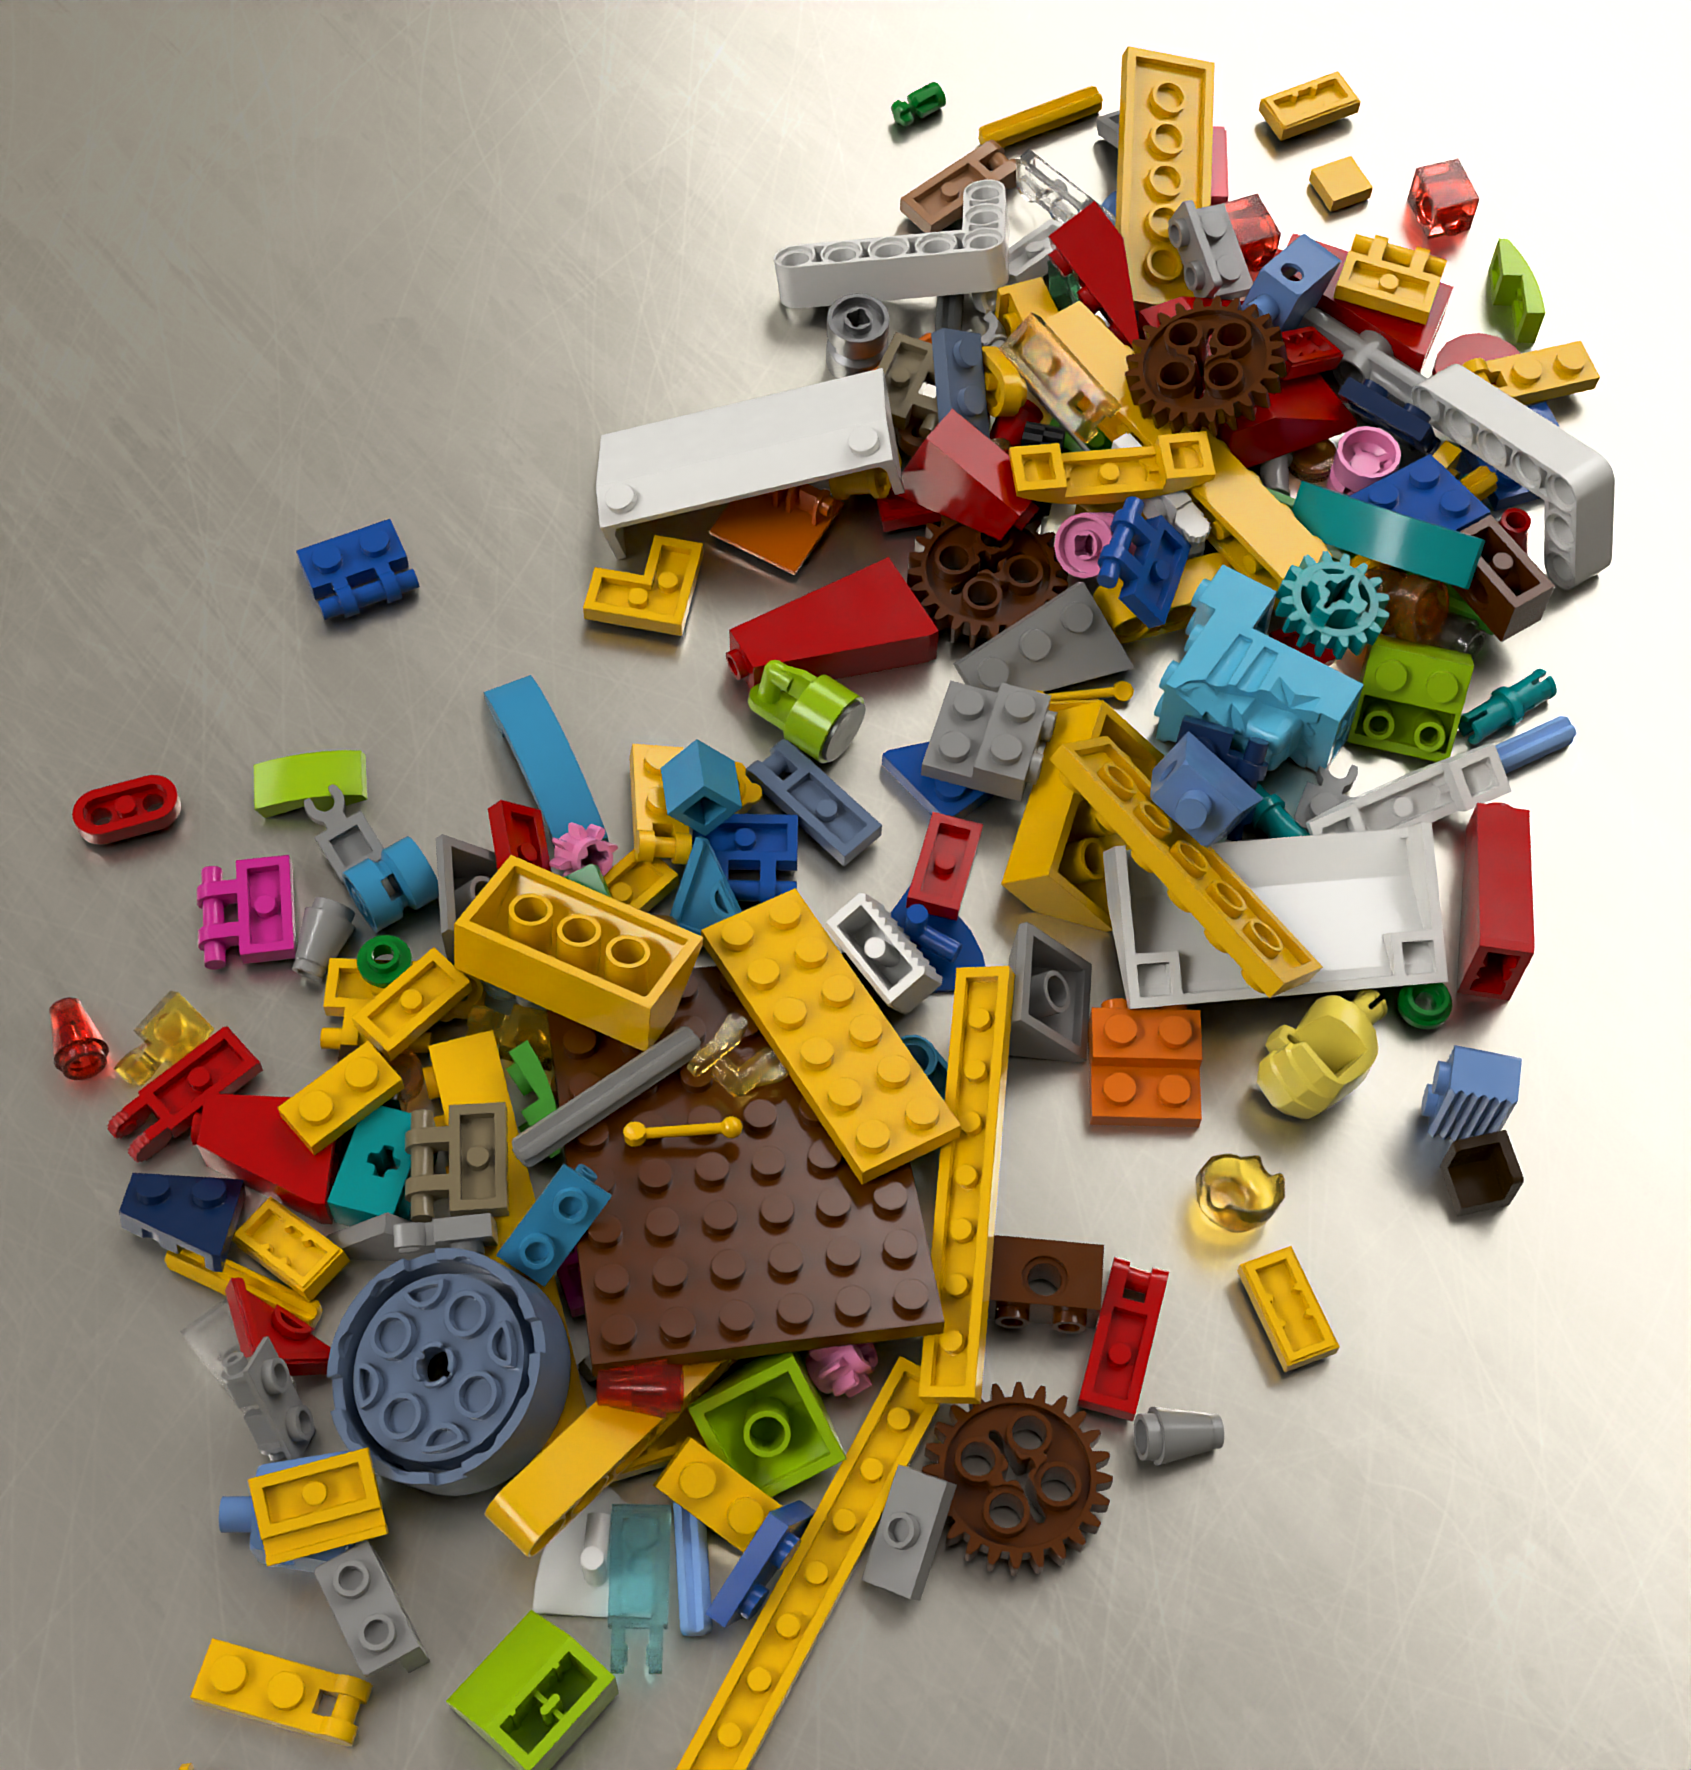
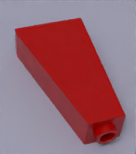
(1408, 339)
(839, 630)
(1496, 902)

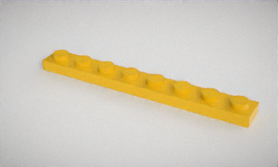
(969, 1184)
(813, 1578)

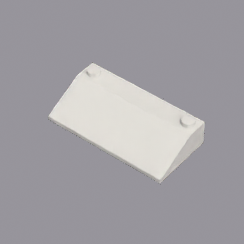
(745, 451)
(1350, 898)

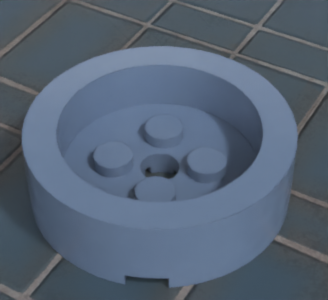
(503, 1363)

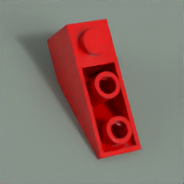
(1097, 259)

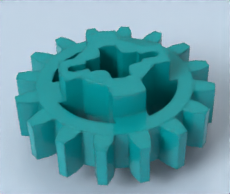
(1347, 624)

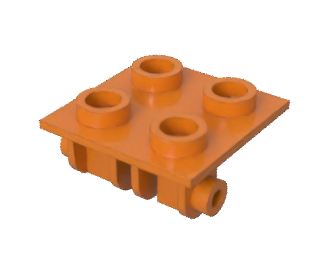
(779, 524)

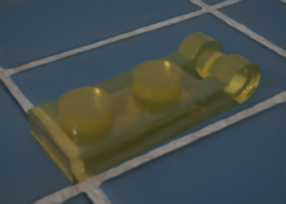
(1058, 377)

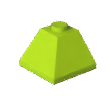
(769, 1423)

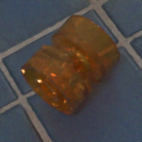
(1415, 606)

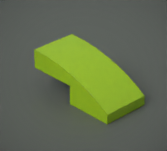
(1516, 286)
(289, 780)

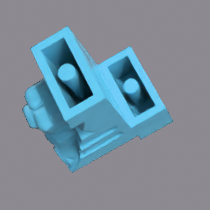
(1253, 681)

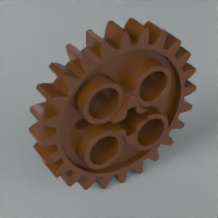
(1237, 376)
(983, 577)
(1062, 1456)

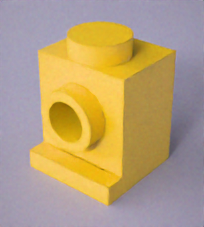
(1020, 299)

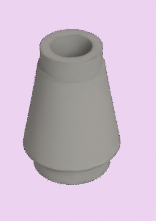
(322, 936)
(1176, 1434)

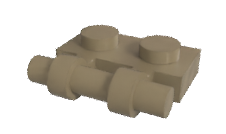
(907, 371)
(476, 1161)

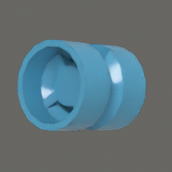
(408, 875)

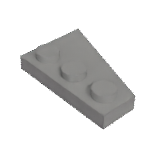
(1048, 648)

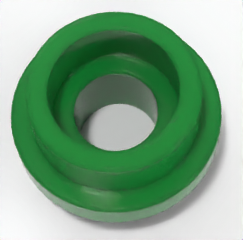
(383, 974)
(1435, 994)

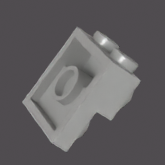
(990, 739)

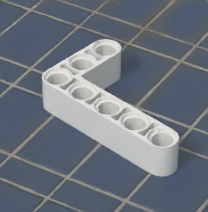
(905, 264)
(1540, 457)

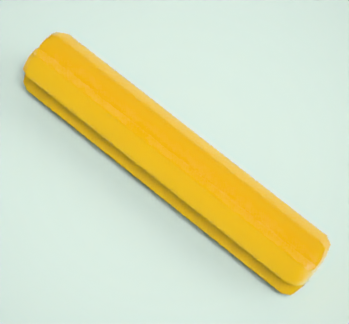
(1042, 117)
(271, 1292)

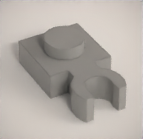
(1324, 796)
(346, 839)
(461, 1232)

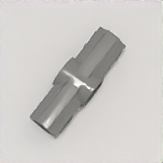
(1365, 357)

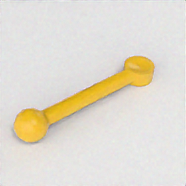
(1121, 691)
(636, 1133)

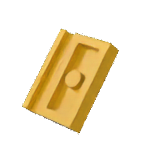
(318, 1506)

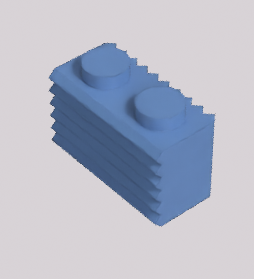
(1471, 1093)

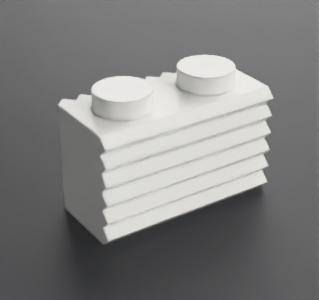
(883, 953)

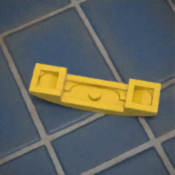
(1112, 474)

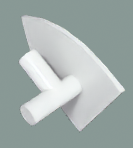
(577, 1564)

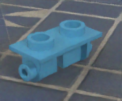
(555, 1223)

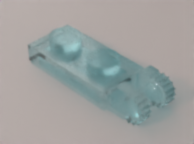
(639, 1580)

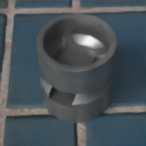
(856, 334)

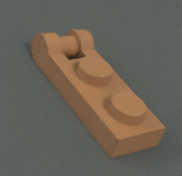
(940, 198)

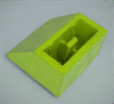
(1411, 698)
(534, 1694)

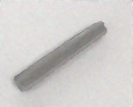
(605, 1096)

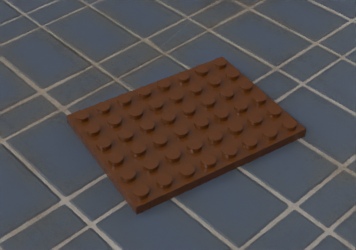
(741, 1238)

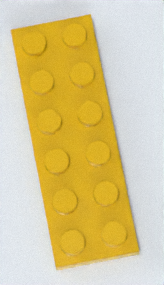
(1161, 163)
(1194, 875)
(830, 1036)

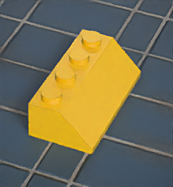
(1060, 843)
(576, 952)

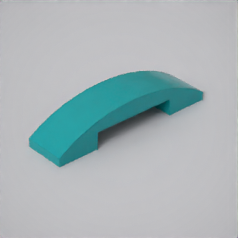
(1388, 535)

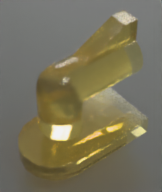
(757, 1071)

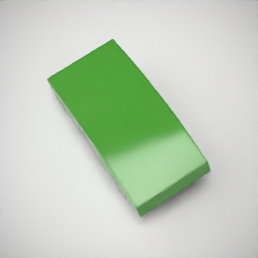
(529, 1077)

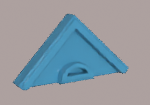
(703, 891)

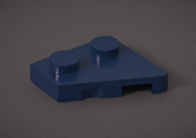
(185, 1213)

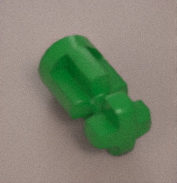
(920, 103)

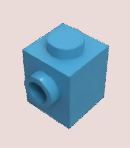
(701, 787)

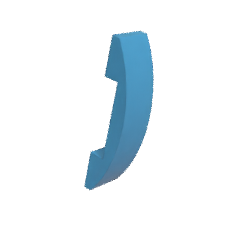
(543, 756)

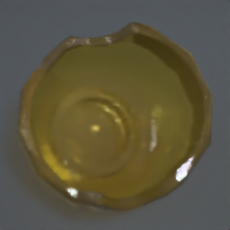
(1238, 1192)

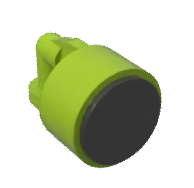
(811, 710)

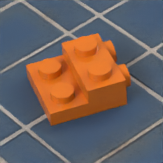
(1144, 1065)

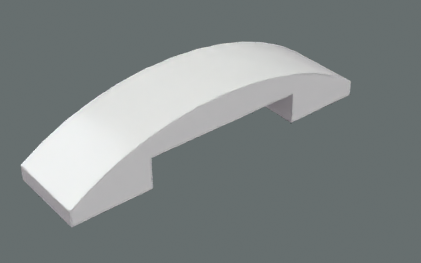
(1420, 795)

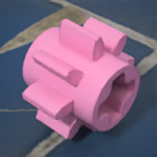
(582, 848)
(842, 1368)

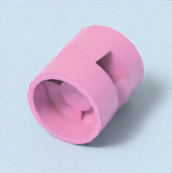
(1362, 459)
(1081, 542)

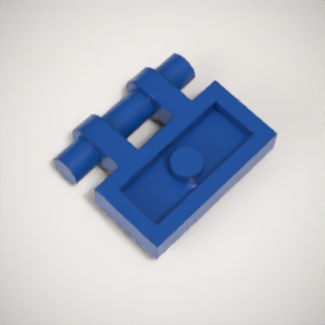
(354, 560)
(1152, 571)
(760, 844)

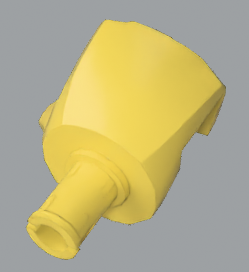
(1323, 1056)

